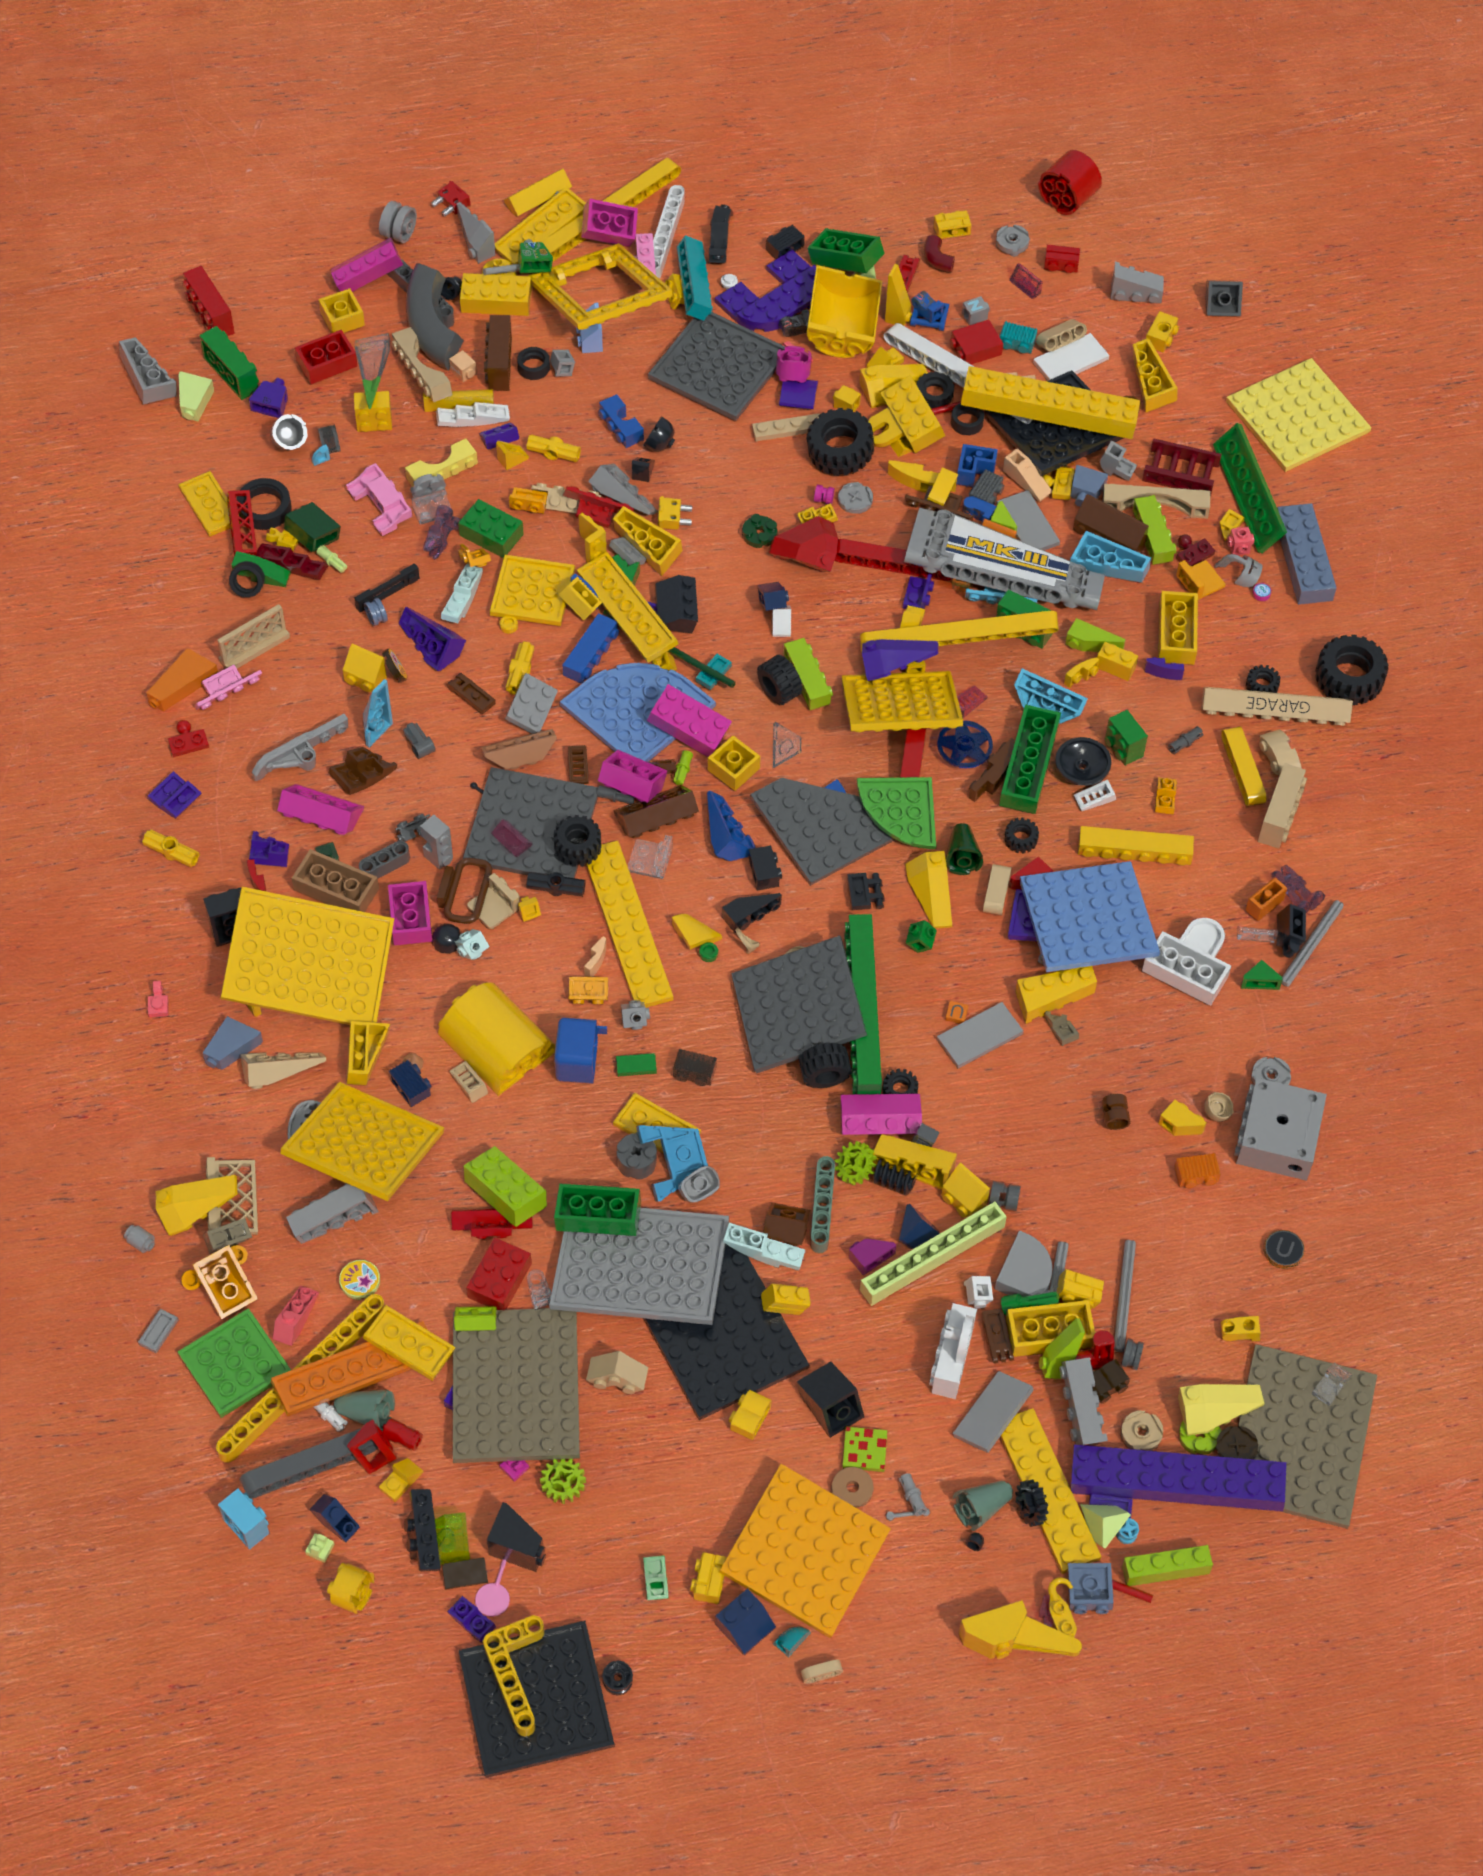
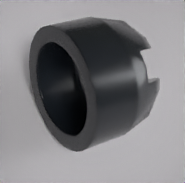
(975, 1541)

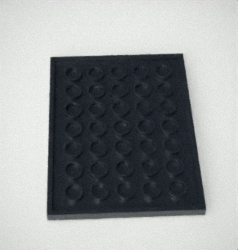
(736, 1353)

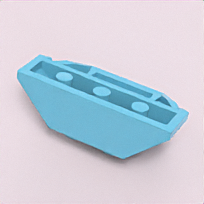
(1045, 694)

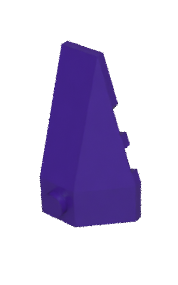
(434, 641)
(887, 655)

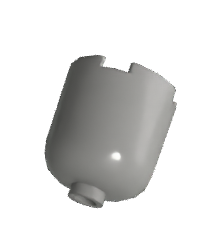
(288, 432)

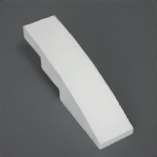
(473, 416)

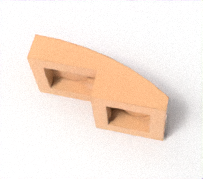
(597, 956)

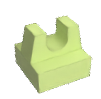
(319, 1547)

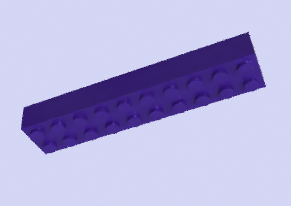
(1179, 1477)

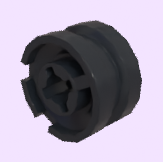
(623, 1671)

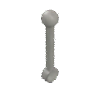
(890, 1515)

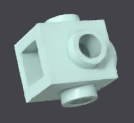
(471, 944)

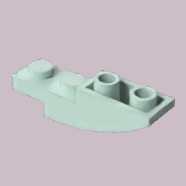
(463, 594)
(762, 1248)

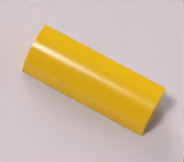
(537, 193)
(463, 398)

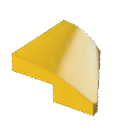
(694, 931)

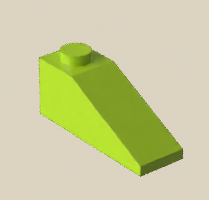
(1090, 638)
(1062, 1349)

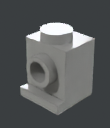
(562, 362)

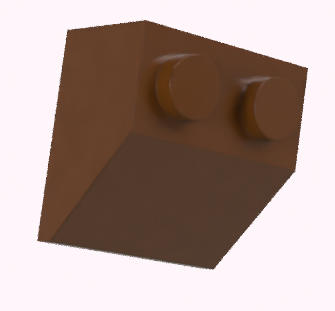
(786, 1223)

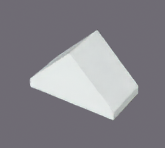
(782, 622)

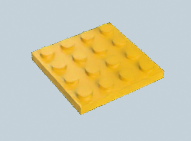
(531, 590)

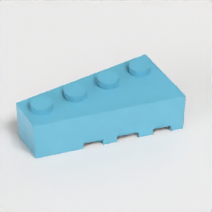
(1110, 558)

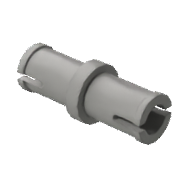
(913, 1494)

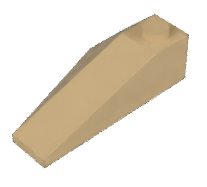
(264, 1070)

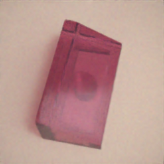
(1026, 281)
(511, 838)

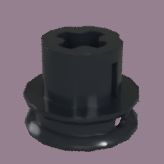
(451, 287)

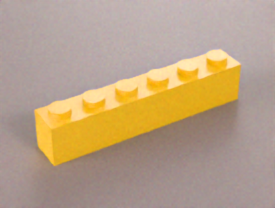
(1135, 845)

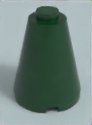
(963, 851)

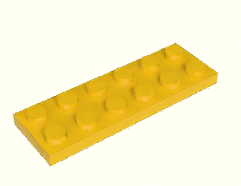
(541, 224)

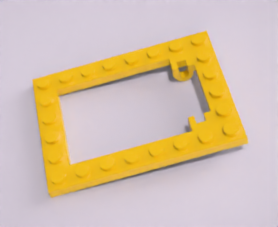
(616, 255)

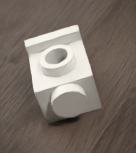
(979, 1291)

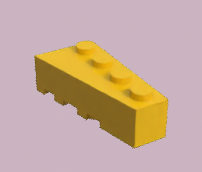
(1154, 379)
(649, 539)
(1054, 990)

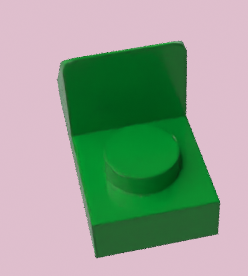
(631, 571)

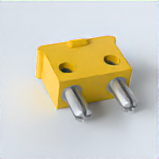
(669, 513)

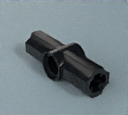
(565, 885)

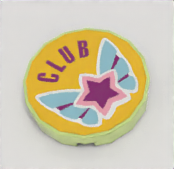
(359, 1279)

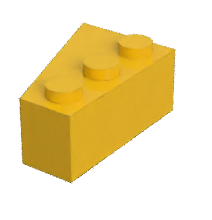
(364, 1048)

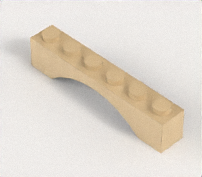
(434, 382)
(1191, 502)

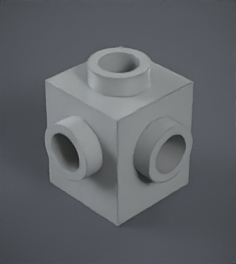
(634, 1014)

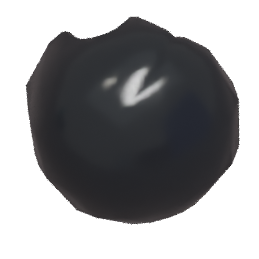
(445, 937)

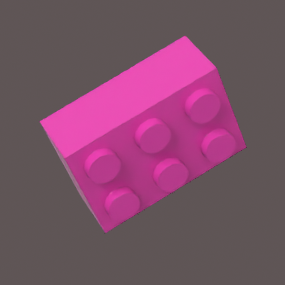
(609, 222)
(632, 776)
(410, 912)

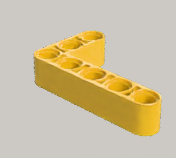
(508, 1672)

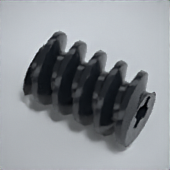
(894, 1178)

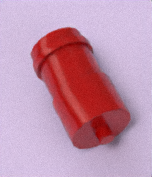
(401, 1434)

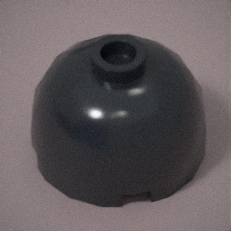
(660, 436)

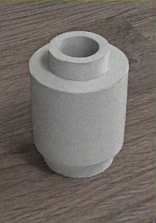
(139, 1238)

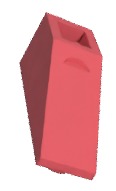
(294, 1316)

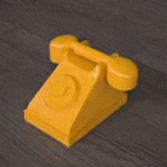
(222, 1279)

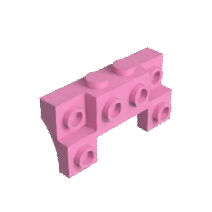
(385, 497)

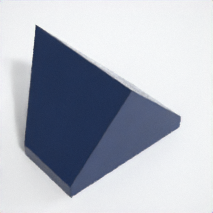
(916, 1228)

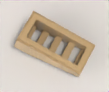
(476, 1090)

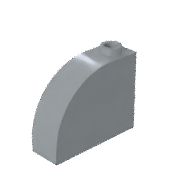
(1026, 1268)

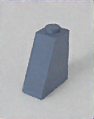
(229, 1042)

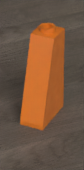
(180, 680)

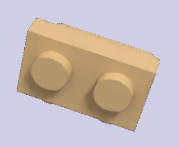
(498, 903)

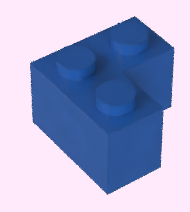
(975, 460)

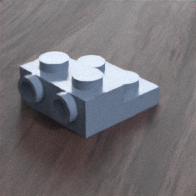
(1091, 1587)

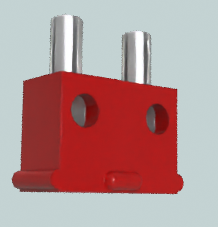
(450, 196)

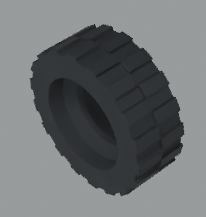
(939, 380)

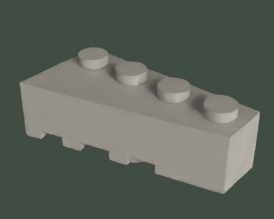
(330, 1212)
(1082, 1402)

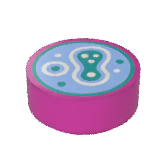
(1261, 592)

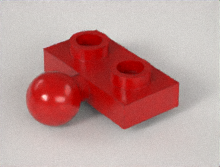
(188, 741)

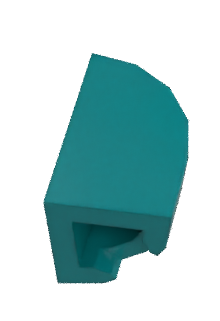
(791, 1639)

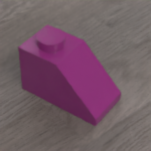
(870, 1254)

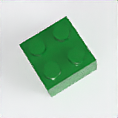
(1126, 737)

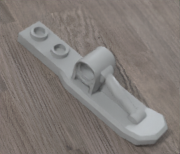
(293, 752)

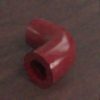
(935, 256)

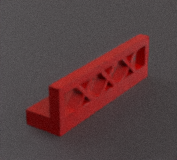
(234, 520)

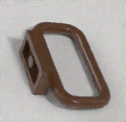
(449, 887)

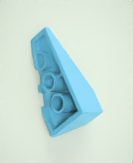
(377, 714)

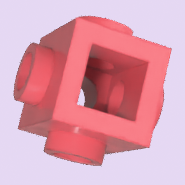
(1240, 541)

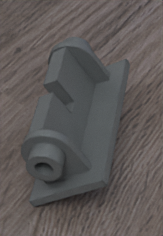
(406, 830)

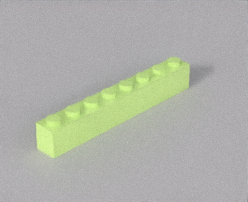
(932, 1253)

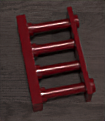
(1178, 480)

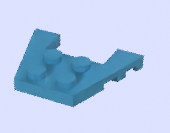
(682, 1154)

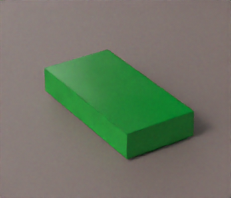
(636, 1064)

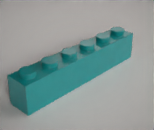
(694, 278)

